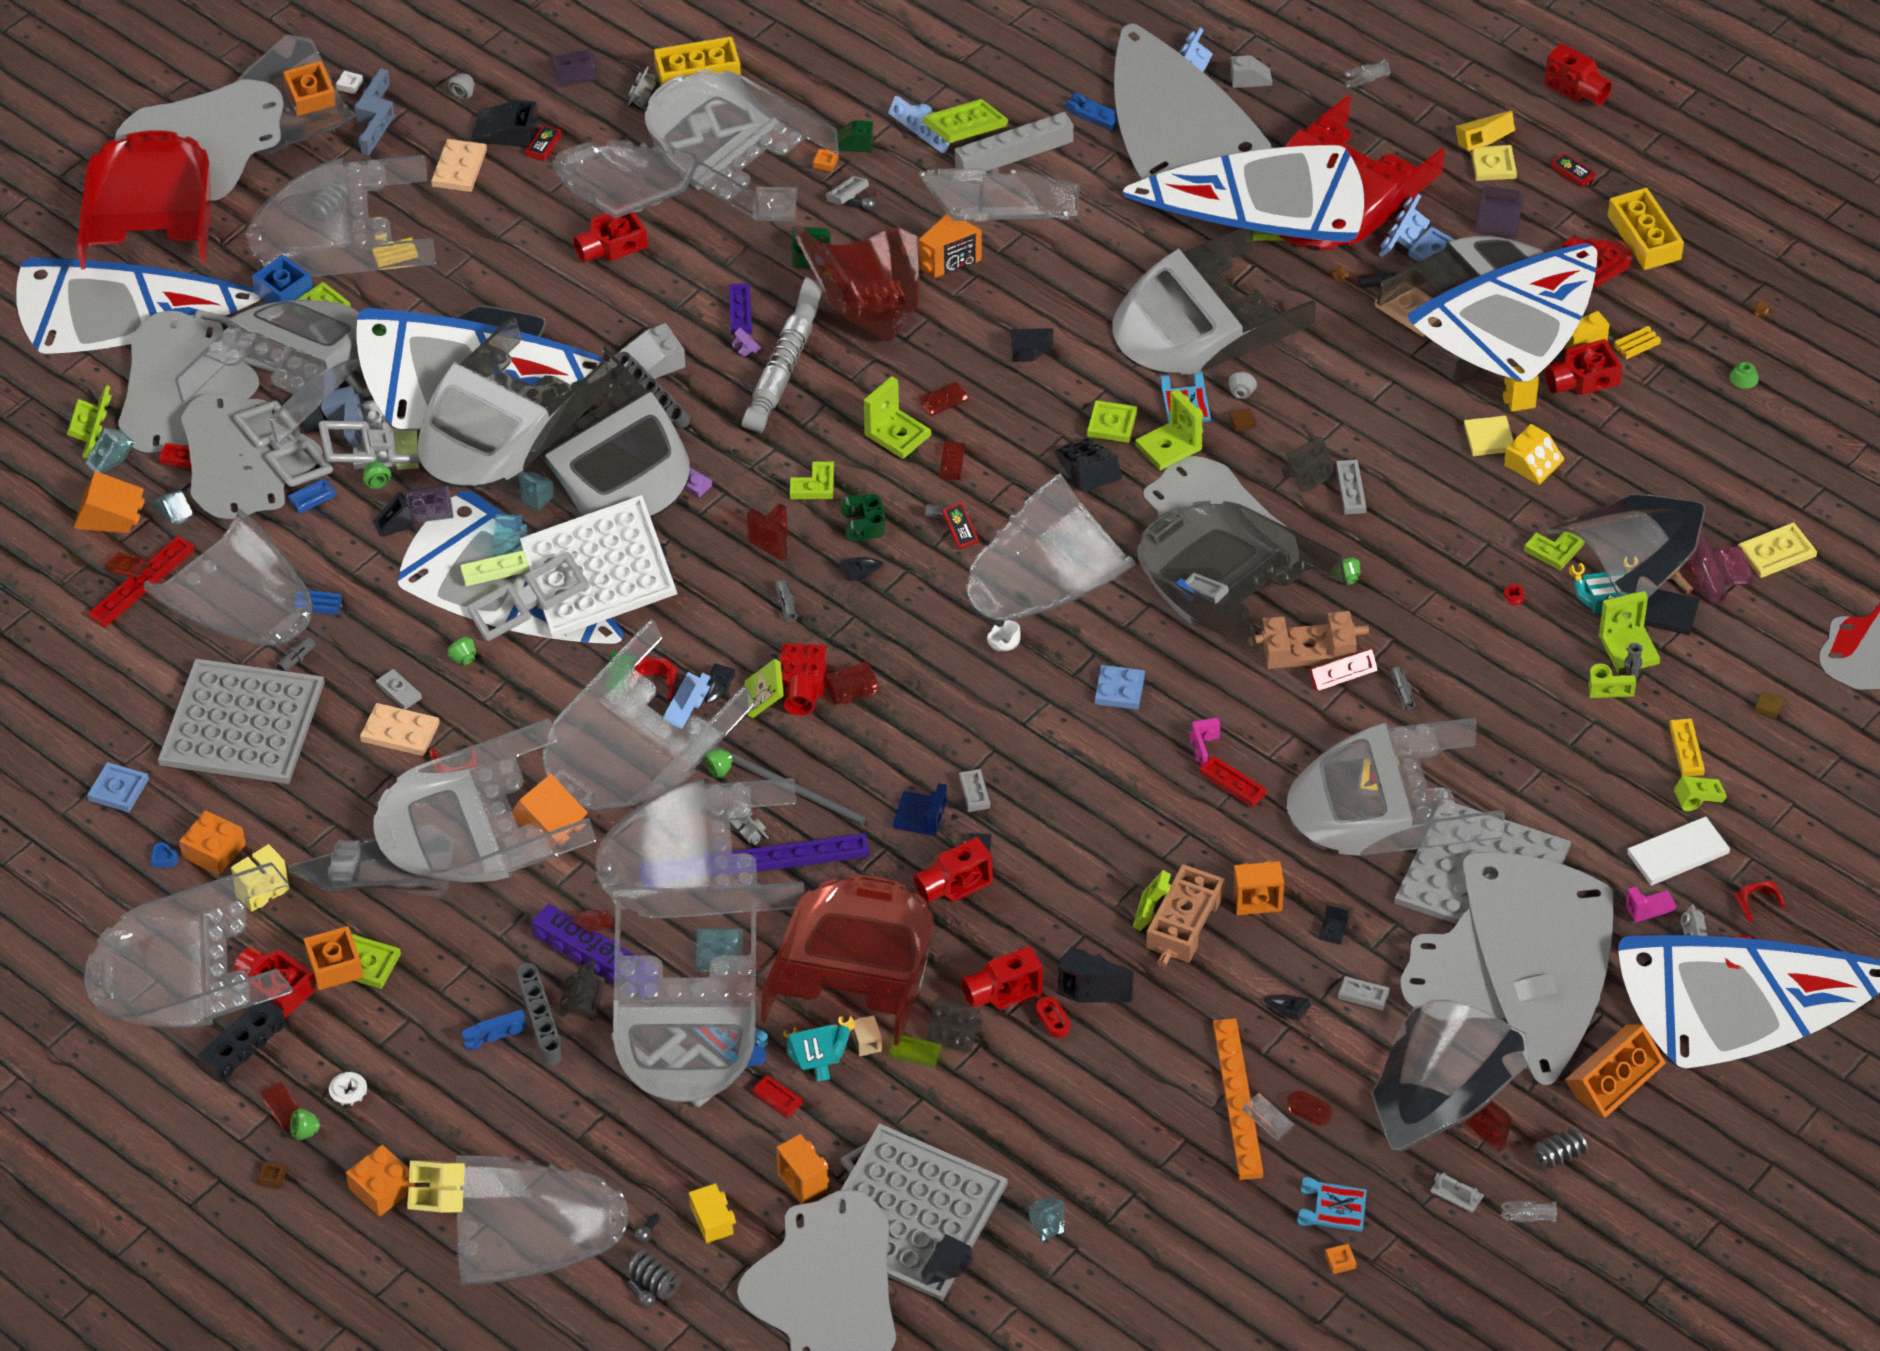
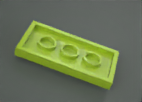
(965, 121)

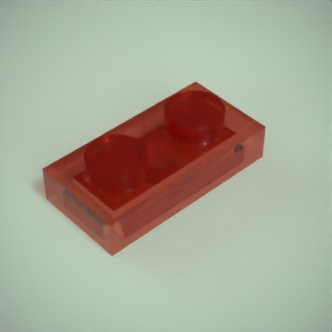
(943, 398)
(952, 460)
(127, 565)
(594, 919)
(280, 1104)

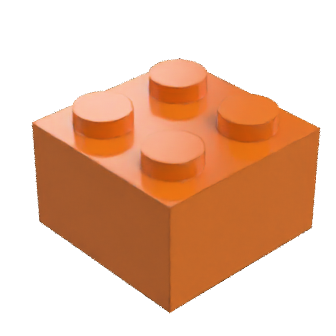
(309, 88)
(212, 842)
(1258, 888)
(333, 958)
(802, 1169)
(379, 1180)

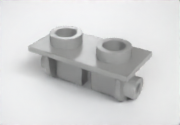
(638, 94)
(752, 830)
(1693, 922)
(1456, 1192)

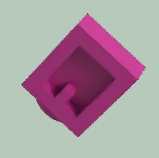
(1203, 731)
(1650, 906)

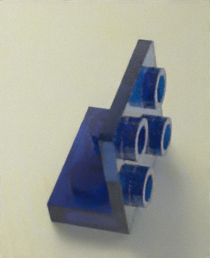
(921, 812)

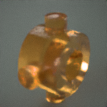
(1340, 273)
(1762, 309)

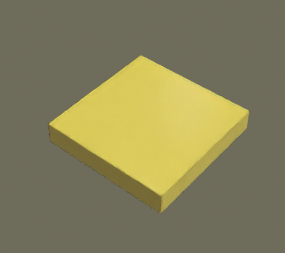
(1493, 163)
(1488, 435)

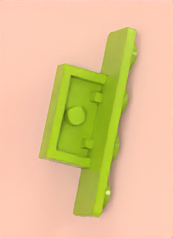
(86, 420)

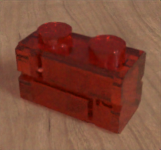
(851, 683)

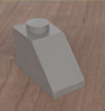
(1249, 72)

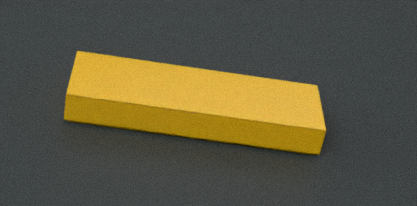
(1686, 747)

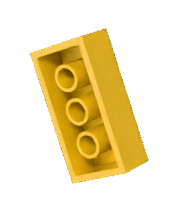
(685, 59)
(1645, 228)

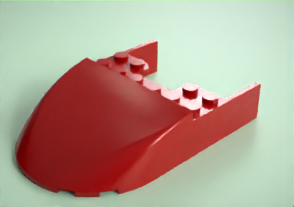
(1385, 181)
(146, 185)

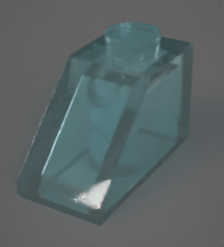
(109, 450)
(535, 490)
(173, 507)
(507, 534)
(1047, 1217)

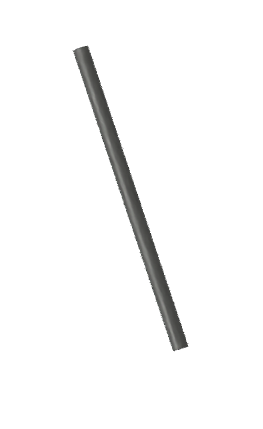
(804, 792)

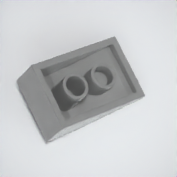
(657, 351)

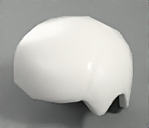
(1005, 637)

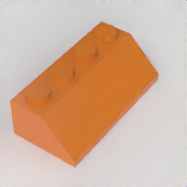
(1616, 1070)

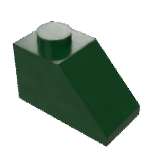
(856, 136)

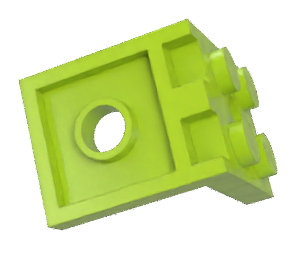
(885, 420)
(1181, 434)
(1624, 624)

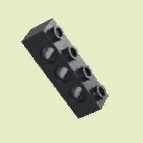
(241, 1040)

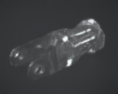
(1367, 73)
(1529, 1211)

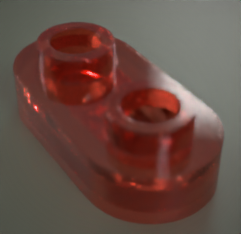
(1308, 1108)

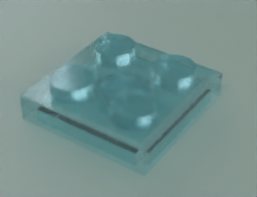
(717, 943)

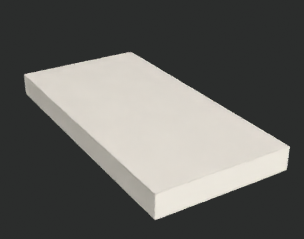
(374, 418)
(1678, 851)

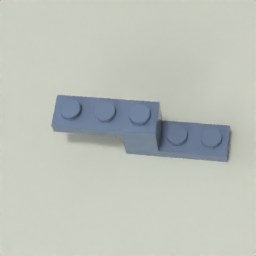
(374, 111)
(345, 405)

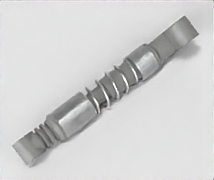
(793, 336)

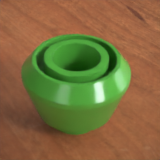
(1744, 376)
(376, 475)
(1351, 570)
(462, 651)
(718, 762)
(303, 1124)

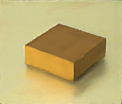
(1769, 704)

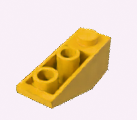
(1485, 130)

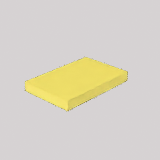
(1777, 550)

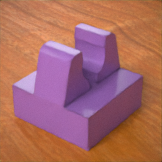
(746, 341)

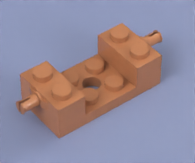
(1330, 641)
(1176, 930)

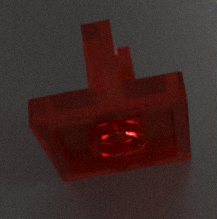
(769, 531)

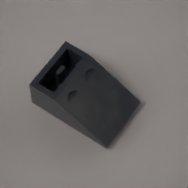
(507, 124)
(1089, 463)
(1093, 979)

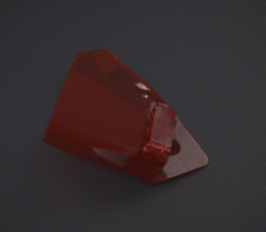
(868, 280)

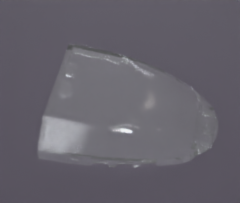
(622, 176)
(1044, 557)
(240, 588)
(532, 1219)

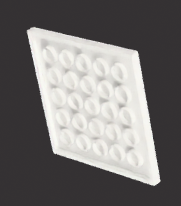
(616, 555)

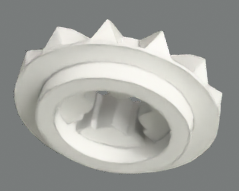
(342, 1082)

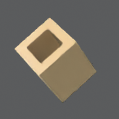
(867, 1036)

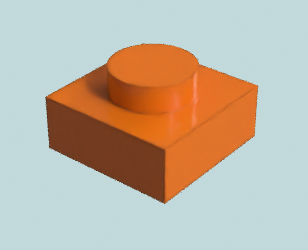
(825, 160)
(1340, 1259)

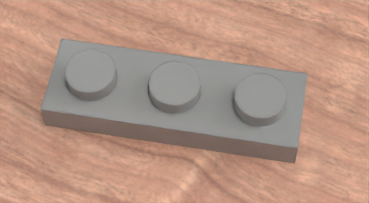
(1351, 487)

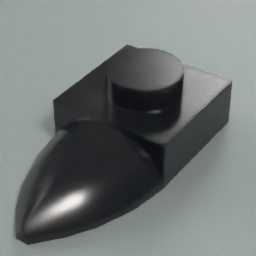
(859, 567)
(719, 682)
(1288, 1005)

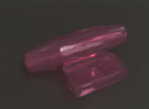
(1717, 566)

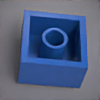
(281, 281)

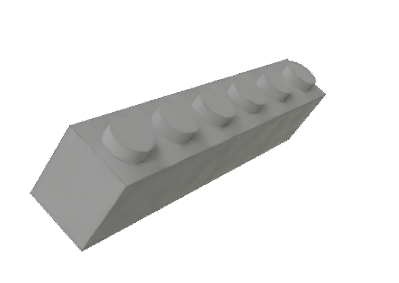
(1016, 143)

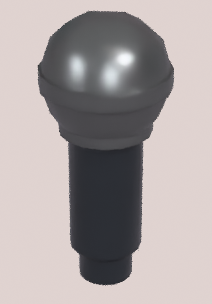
(867, 203)
(643, 1233)
(645, 1298)

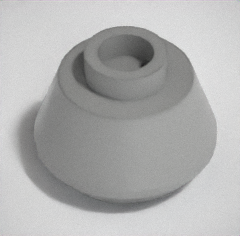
(461, 86)
(1242, 384)

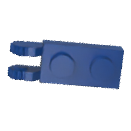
(1092, 112)
(494, 1029)

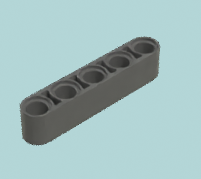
(672, 407)
(539, 1014)

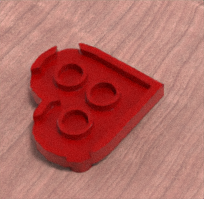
(1611, 257)

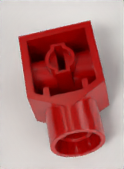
(1576, 76)
(611, 238)
(1585, 369)
(802, 676)
(956, 872)
(298, 976)
(1005, 980)

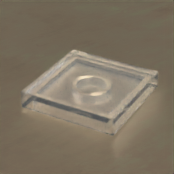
(776, 203)

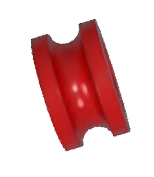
(1514, 589)

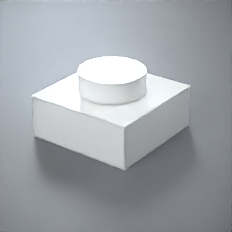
(349, 82)

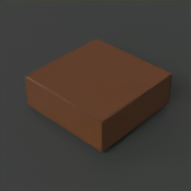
(1242, 419)
(271, 1175)

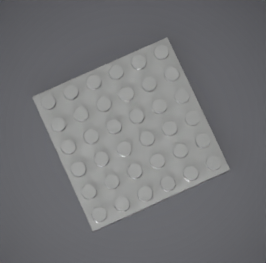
(241, 721)
(1437, 877)
(923, 1199)

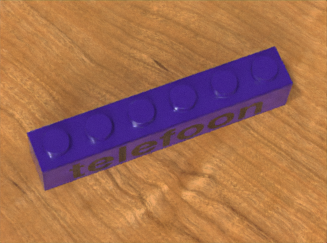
(576, 942)

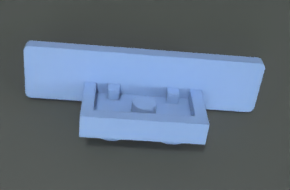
(1196, 52)
(912, 118)
(1408, 228)
(687, 697)

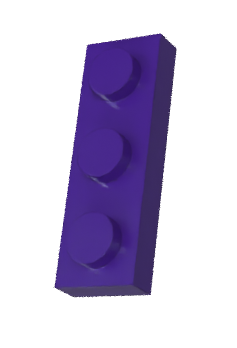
(740, 307)

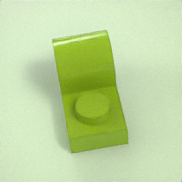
(1605, 685)
(1694, 790)

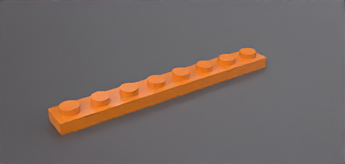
(1236, 1096)

